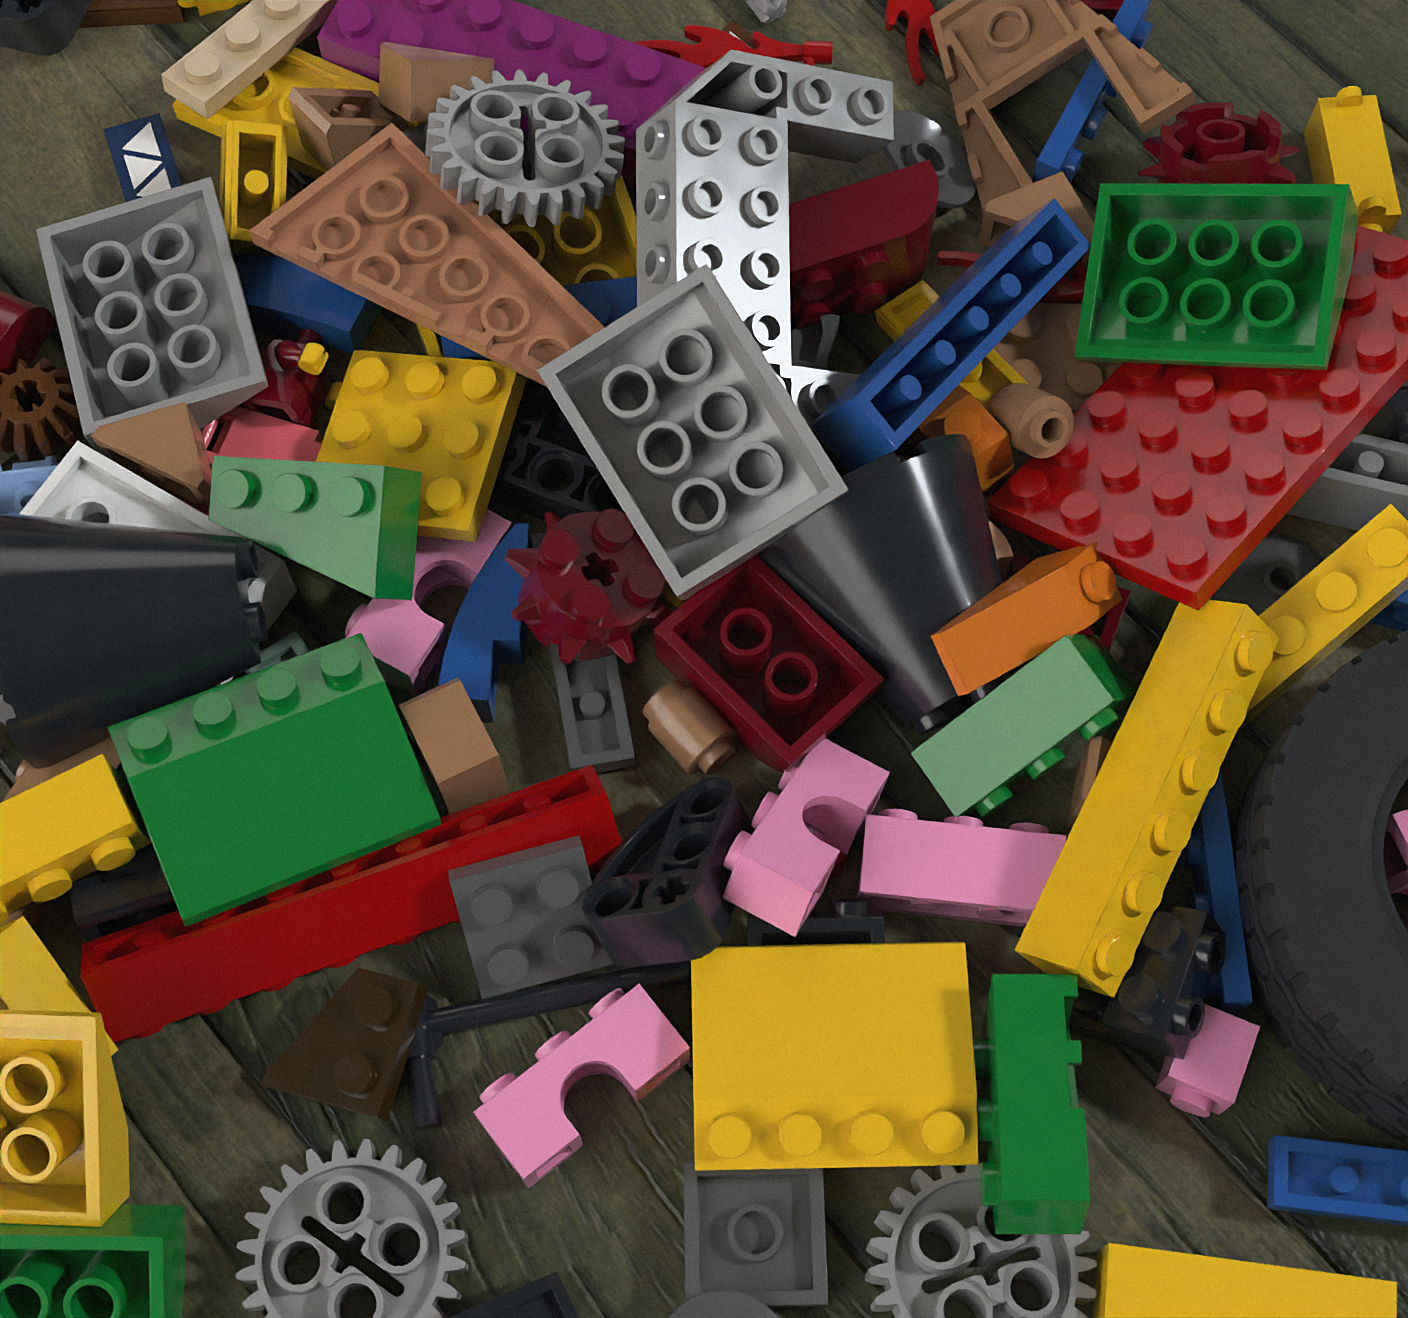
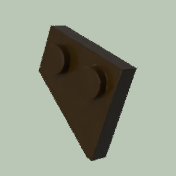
(354, 1046)

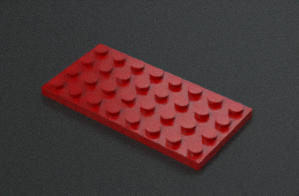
(1201, 461)

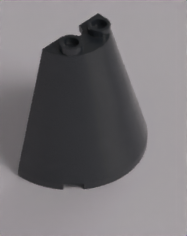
(898, 566)
(115, 625)

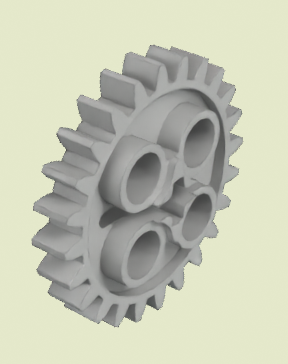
(480, 147)
(391, 1204)
(955, 1212)

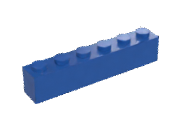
(951, 337)

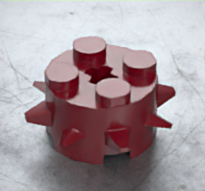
(1219, 148)
(588, 585)

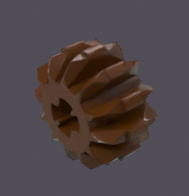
(37, 410)

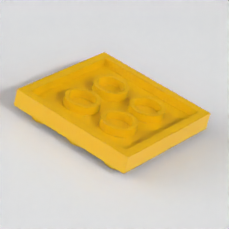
(431, 419)

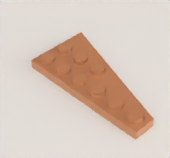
(410, 247)

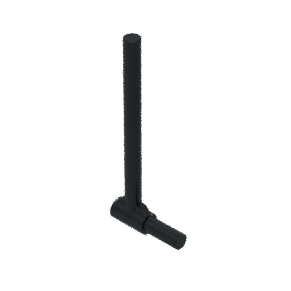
(437, 1021)

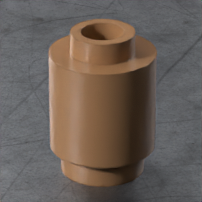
(1033, 418)
(690, 728)

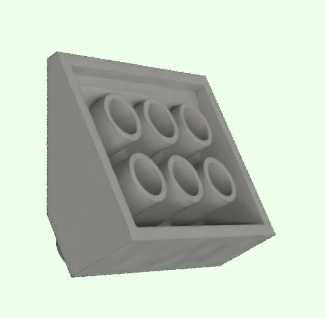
(152, 308)
(693, 432)

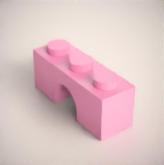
(397, 632)
(796, 836)
(624, 1040)

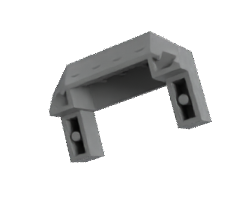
(720, 191)

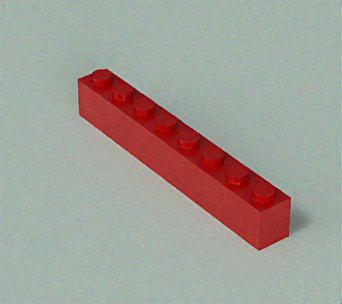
(380, 899)

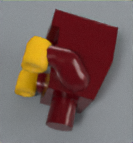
(295, 380)

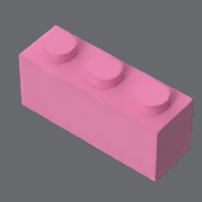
(954, 867)

